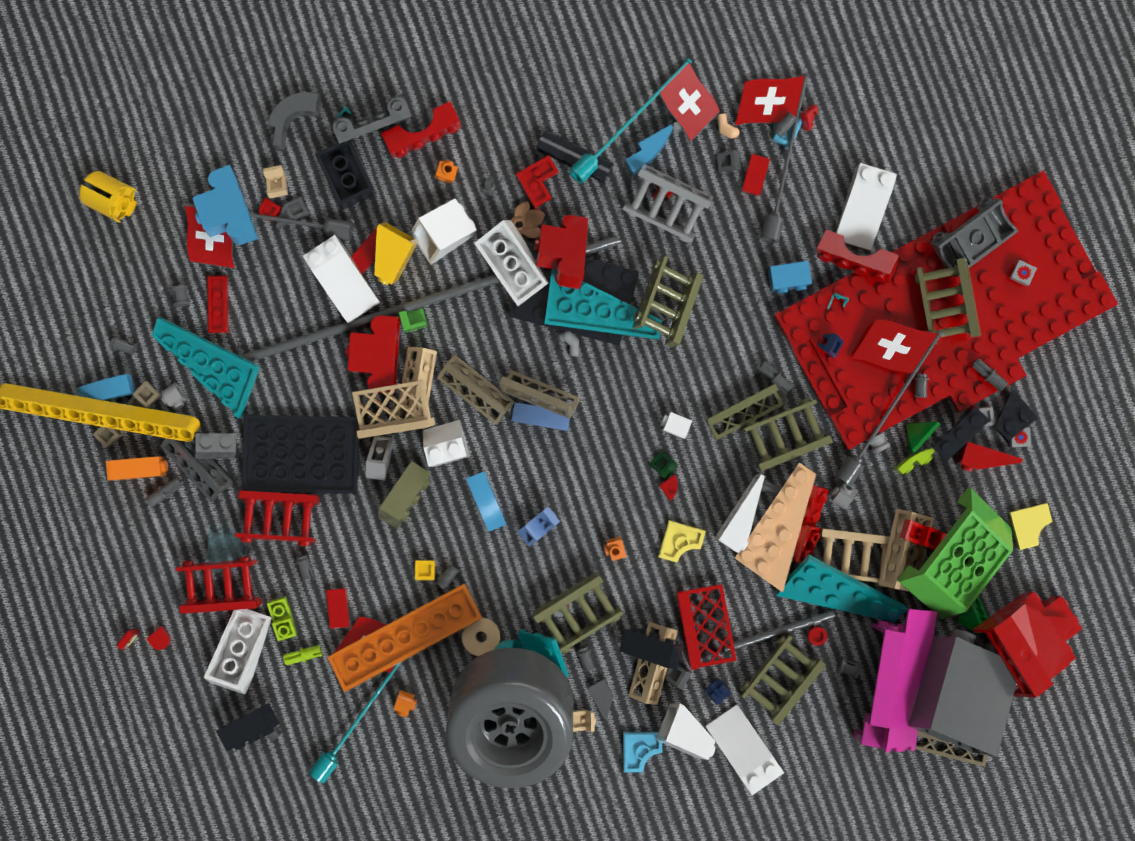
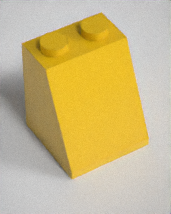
(392, 252)

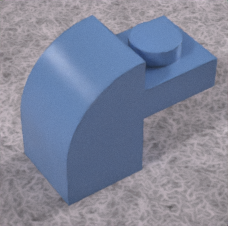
(538, 526)

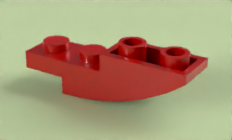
(809, 531)
(921, 535)

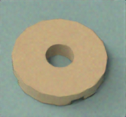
(473, 645)

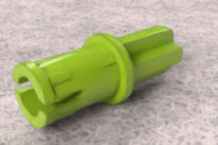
(303, 655)

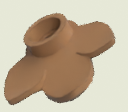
(530, 220)

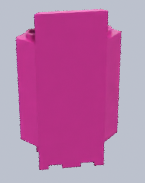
(898, 682)

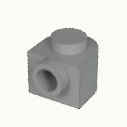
(174, 396)
(843, 495)

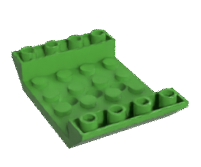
(945, 579)

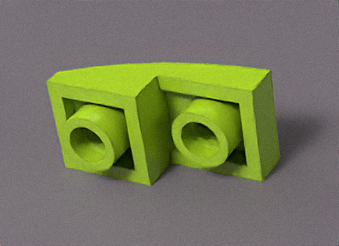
(919, 458)
(282, 618)

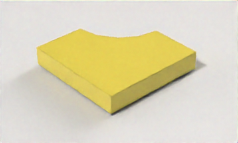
(1028, 524)
(679, 539)

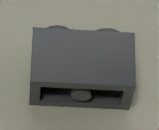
(215, 445)

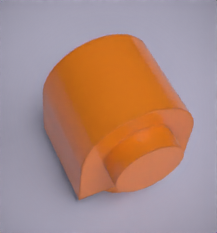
(446, 171)
(615, 548)
(404, 703)

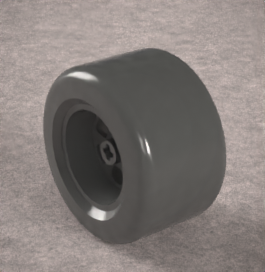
(510, 751)

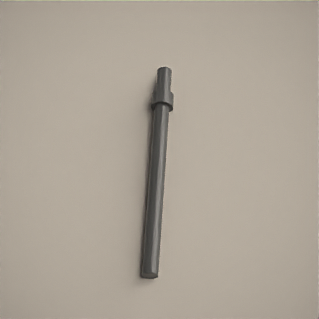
(814, 620)

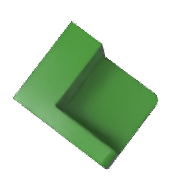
(413, 320)

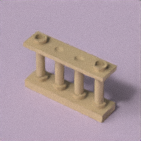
(848, 539)

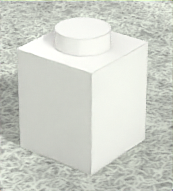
(676, 425)

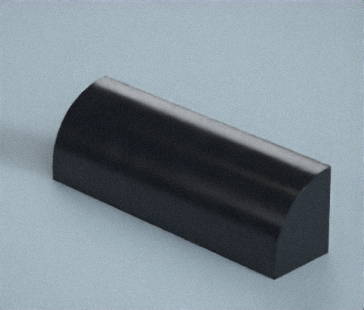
(570, 153)

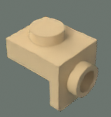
(275, 181)
(584, 720)

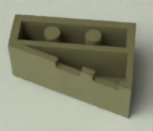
(404, 495)

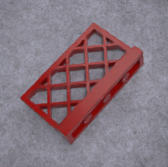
(689, 627)

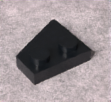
(1014, 417)

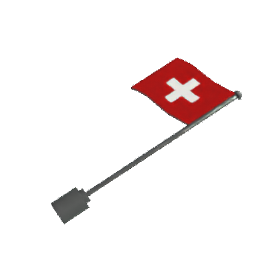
(768, 103)
(219, 248)
(895, 349)

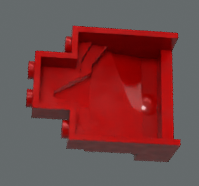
(1033, 640)

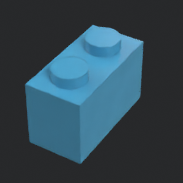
(789, 276)

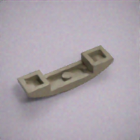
(143, 397)

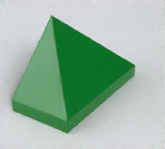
(918, 433)
(973, 616)

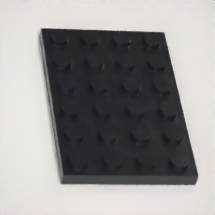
(606, 277)
(300, 454)

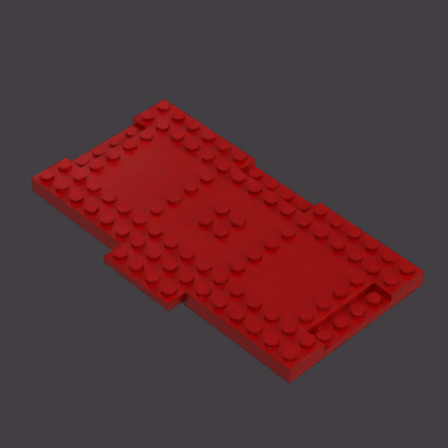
(1009, 314)

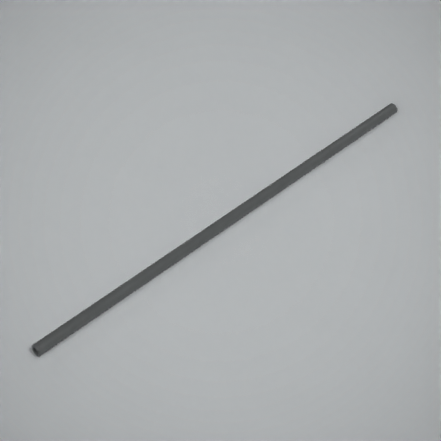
(394, 311)

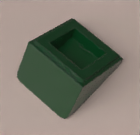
(663, 465)

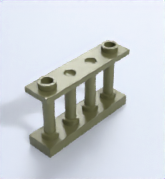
(965, 288)
(685, 302)
(784, 453)
(576, 594)
(801, 682)

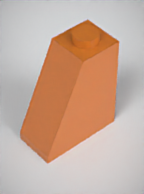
(136, 468)

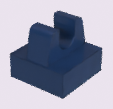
(832, 346)
(717, 691)

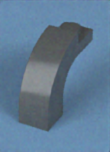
(289, 109)

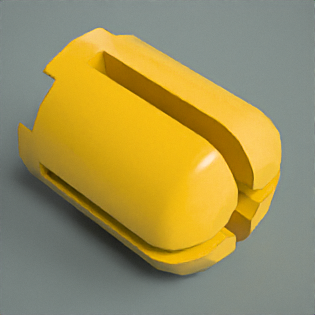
(121, 200)

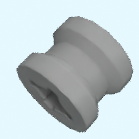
(879, 443)

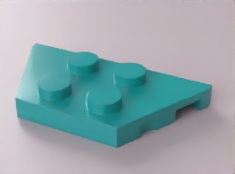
(543, 645)

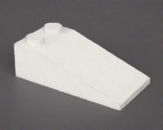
(865, 205)
(511, 261)
(341, 278)
(739, 522)
(238, 651)
(744, 749)

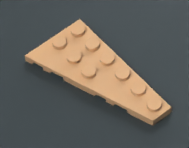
(777, 533)

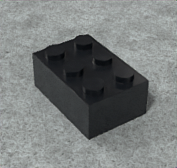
(345, 174)

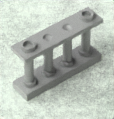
(682, 191)

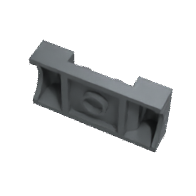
(346, 129)
(976, 236)

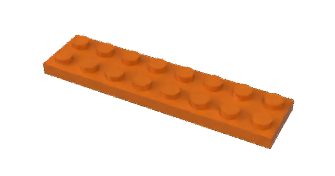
(404, 637)

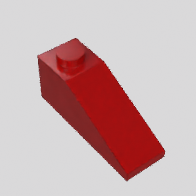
(977, 457)

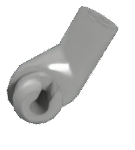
(572, 340)

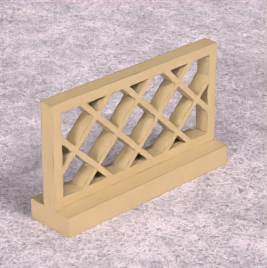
(390, 425)
(898, 549)

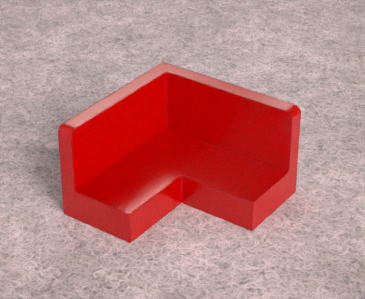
(532, 180)

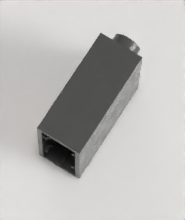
(964, 694)

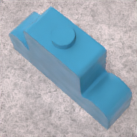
(225, 208)

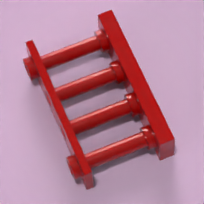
(269, 500)
(211, 603)

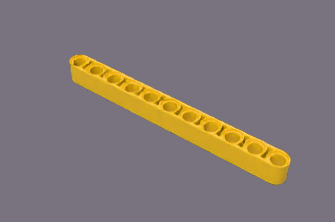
(98, 412)

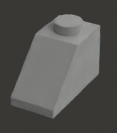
(379, 458)

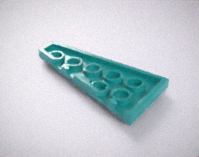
(593, 310)
(213, 366)
(828, 587)

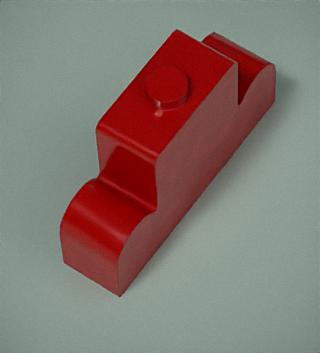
(564, 250)
(376, 352)

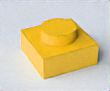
(424, 569)

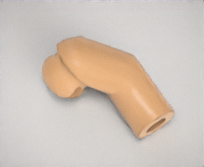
(725, 128)

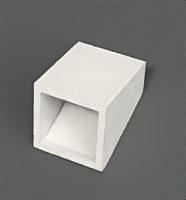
(442, 230)
(445, 444)
(685, 733)

